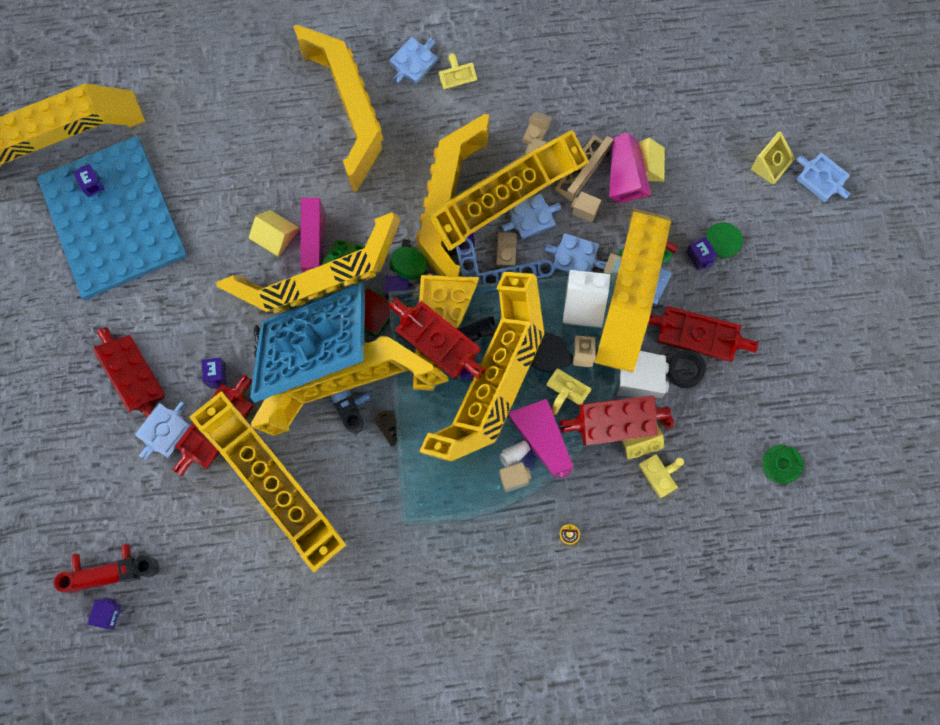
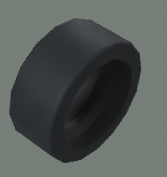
(693, 356)

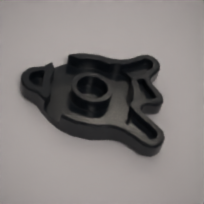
(551, 354)

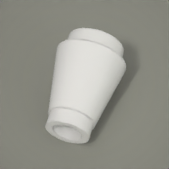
(513, 454)

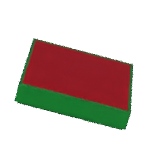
(376, 312)

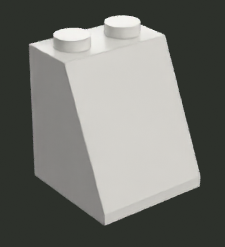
(586, 298)
(647, 379)

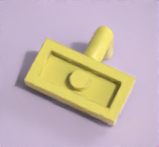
(457, 74)
(568, 388)
(659, 475)

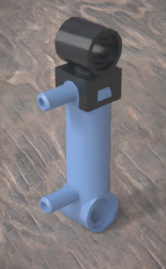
(348, 409)

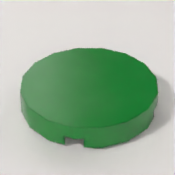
(725, 239)
(408, 263)
(782, 464)

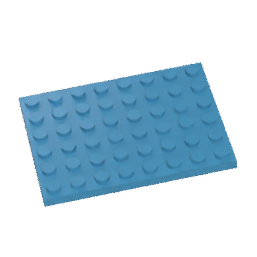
(118, 230)

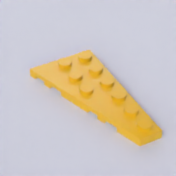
(450, 299)

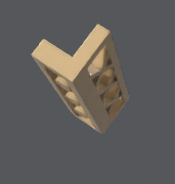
(587, 170)

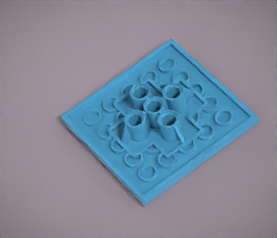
(309, 342)

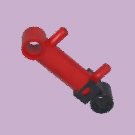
(121, 571)

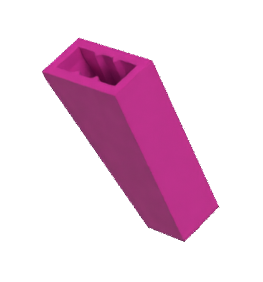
(628, 172)
(312, 233)
(541, 433)

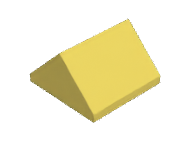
(653, 159)
(774, 159)
(272, 232)

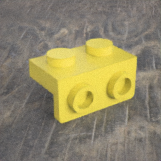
(640, 446)

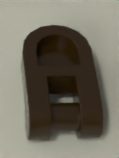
(385, 422)

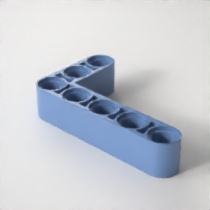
(474, 272)

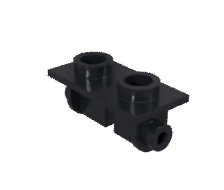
(480, 328)

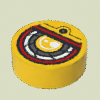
(569, 534)

